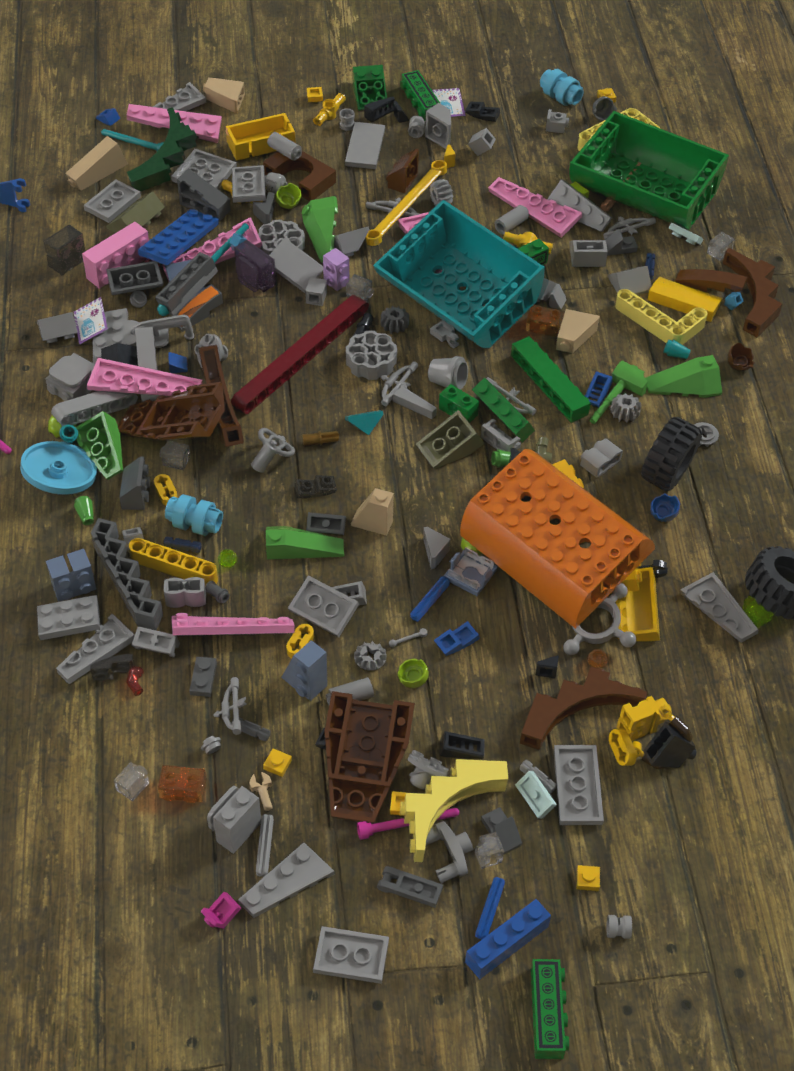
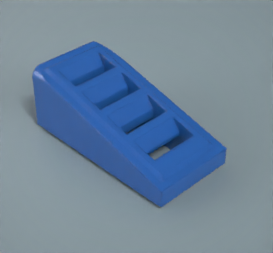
(601, 378)

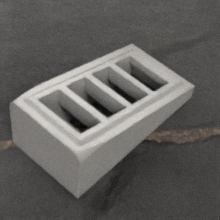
(353, 588)

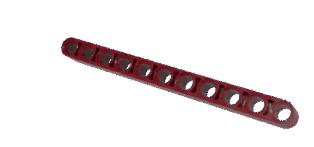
(299, 354)

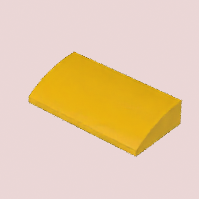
(683, 297)
(640, 609)

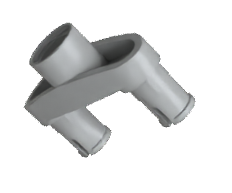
(457, 847)

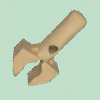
(262, 789)

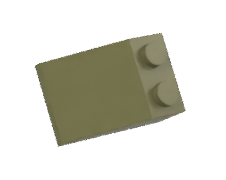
(450, 441)

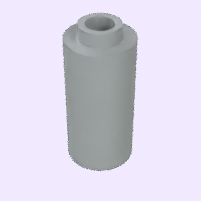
(284, 146)
(511, 219)
(361, 690)

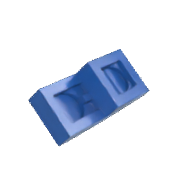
(458, 639)

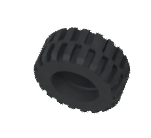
(671, 453)
(772, 581)

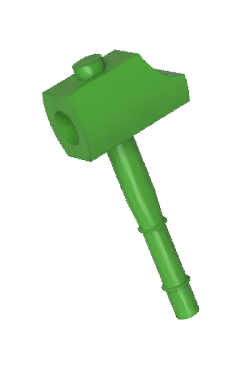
(626, 377)

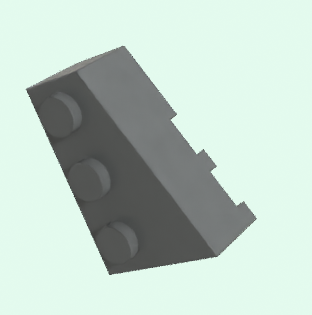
(202, 196)

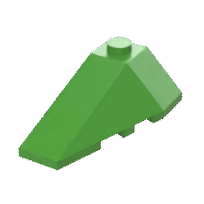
(319, 223)
(695, 376)
(102, 443)
(293, 543)

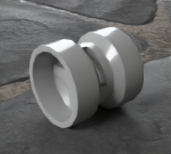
(346, 119)
(416, 126)
(619, 926)

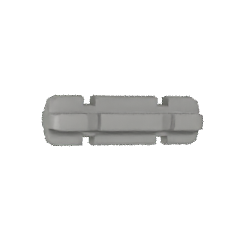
(548, 784)

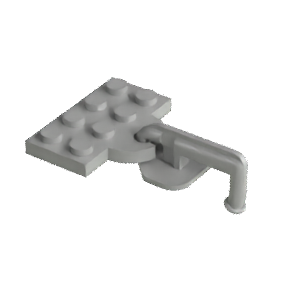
(123, 330)

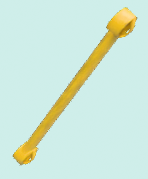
(437, 169)

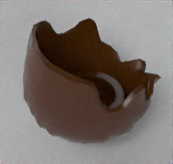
(740, 357)

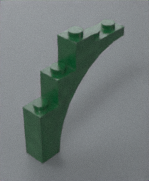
(157, 168)

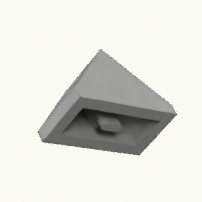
(436, 546)

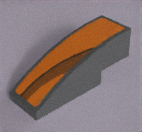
(200, 305)

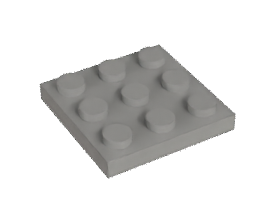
(207, 166)

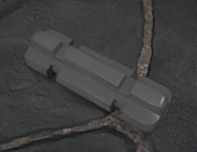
(254, 729)

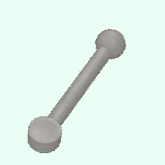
(423, 633)

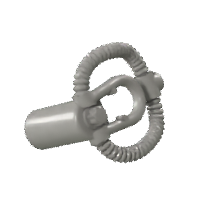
(270, 449)

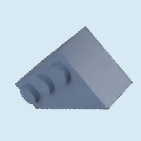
(307, 671)

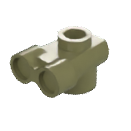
(541, 448)

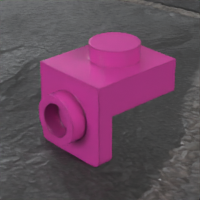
(221, 911)

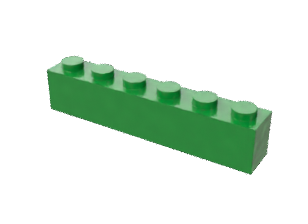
(550, 379)

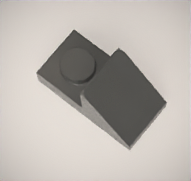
(265, 210)
(620, 245)
(505, 827)

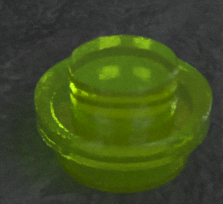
(227, 558)

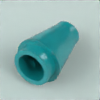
(676, 349)
(68, 433)

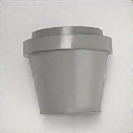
(448, 371)

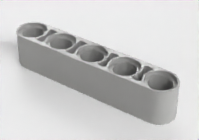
(146, 353)
(89, 405)

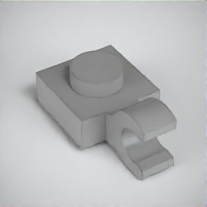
(445, 332)

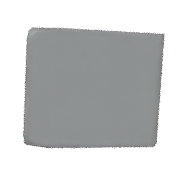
(557, 297)
(131, 534)

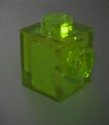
(756, 612)

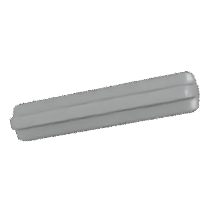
(264, 845)

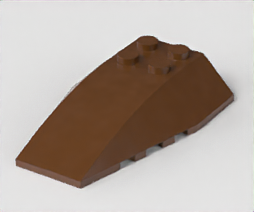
(178, 416)
(363, 753)

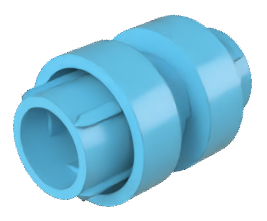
(562, 87)
(186, 513)

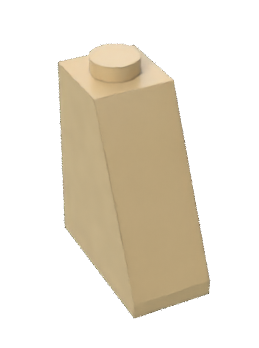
(225, 93)
(575, 330)
(375, 512)

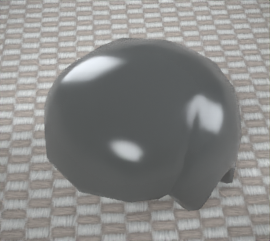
(603, 108)

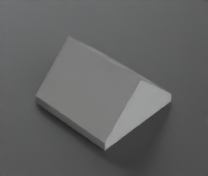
(634, 279)

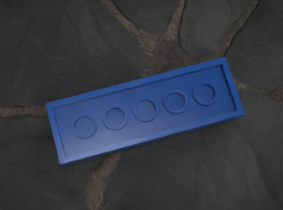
(178, 237)

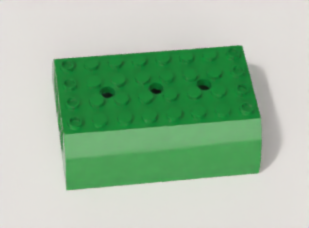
(668, 168)

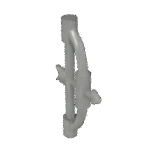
(375, 205)
(631, 229)
(392, 379)
(511, 395)
(236, 724)

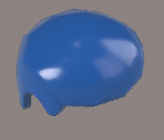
(665, 507)

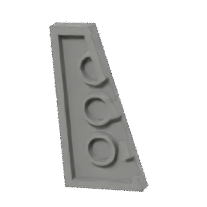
(183, 99)
(718, 604)
(102, 645)
(295, 873)

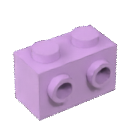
(336, 269)

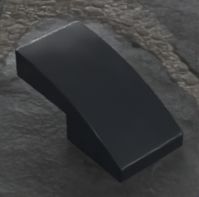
(479, 111)

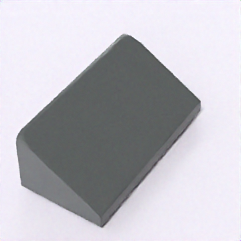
(326, 523)

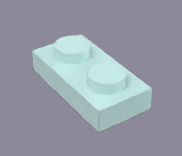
(691, 237)
(535, 794)

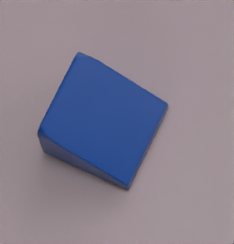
(108, 116)
(177, 363)

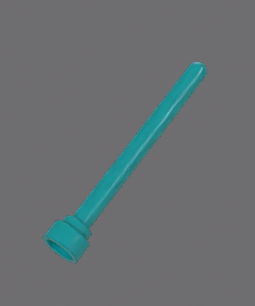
(154, 146)

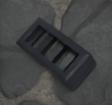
(374, 111)
(455, 752)

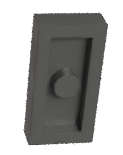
(203, 676)

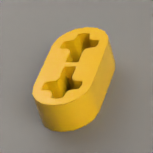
(162, 491)
(297, 639)
(622, 747)

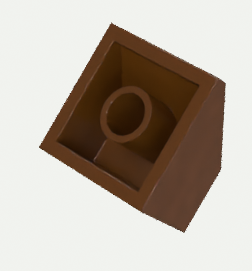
(404, 172)

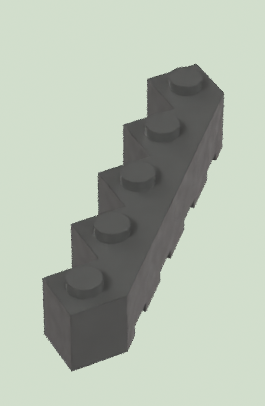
(126, 575)

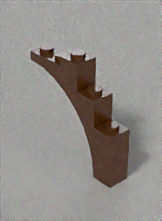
(763, 290)
(228, 426)
(572, 697)

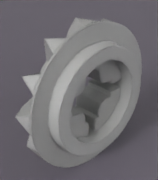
(709, 431)
(366, 662)

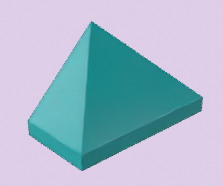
(365, 421)

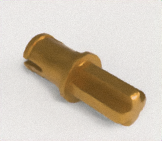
(319, 438)

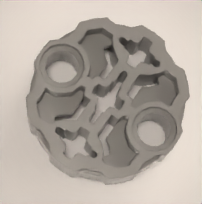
(274, 232)
(371, 355)

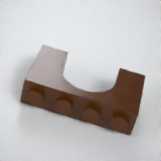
(312, 186)

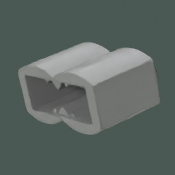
(601, 457)
(185, 592)

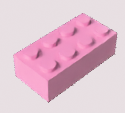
(114, 252)

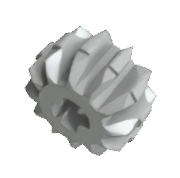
(440, 191)
(625, 407)

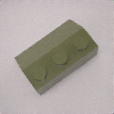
(139, 212)

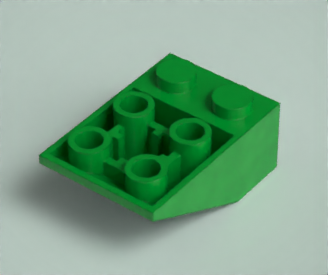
(368, 84)

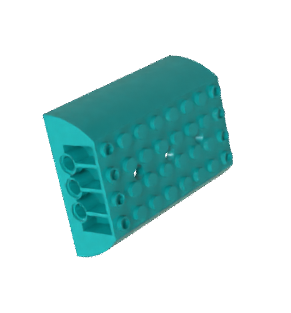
(469, 258)

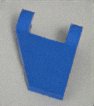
(8, 194)

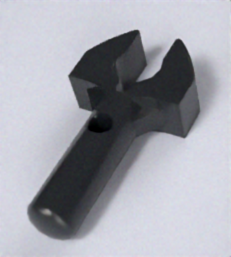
(660, 568)

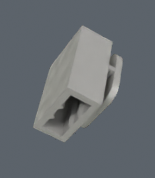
(69, 377)
(234, 817)

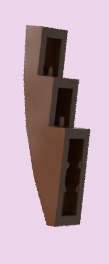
(703, 279)

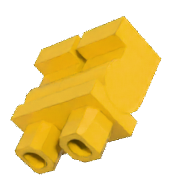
(641, 718)

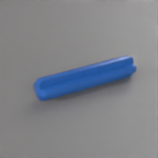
(430, 598)
(490, 908)

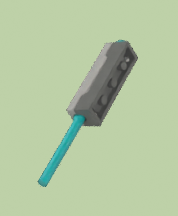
(191, 279)

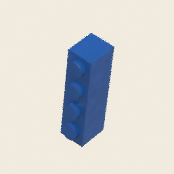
(507, 939)

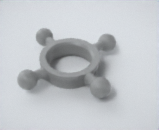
(626, 638)

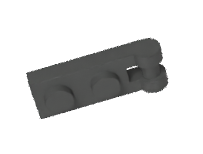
(410, 886)

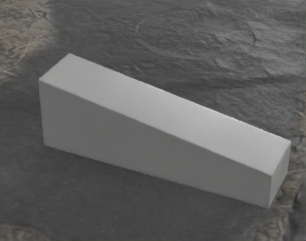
(413, 402)

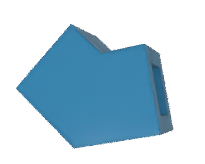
(236, 240)
(733, 300)

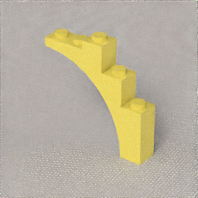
(465, 780)

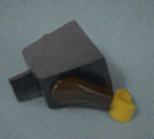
(669, 745)

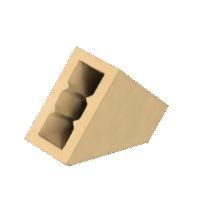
(97, 164)

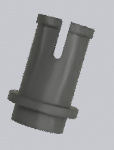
(216, 591)

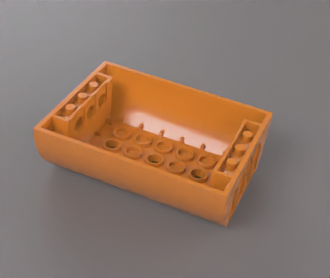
(546, 555)

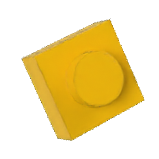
(607, 93)
(314, 94)
(277, 762)
(396, 799)
(588, 878)

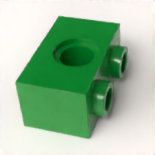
(454, 399)

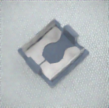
(470, 571)

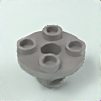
(212, 339)
(425, 769)

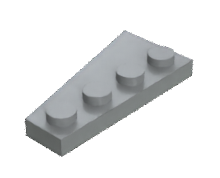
(591, 214)

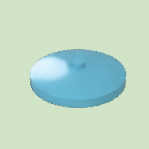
(58, 467)

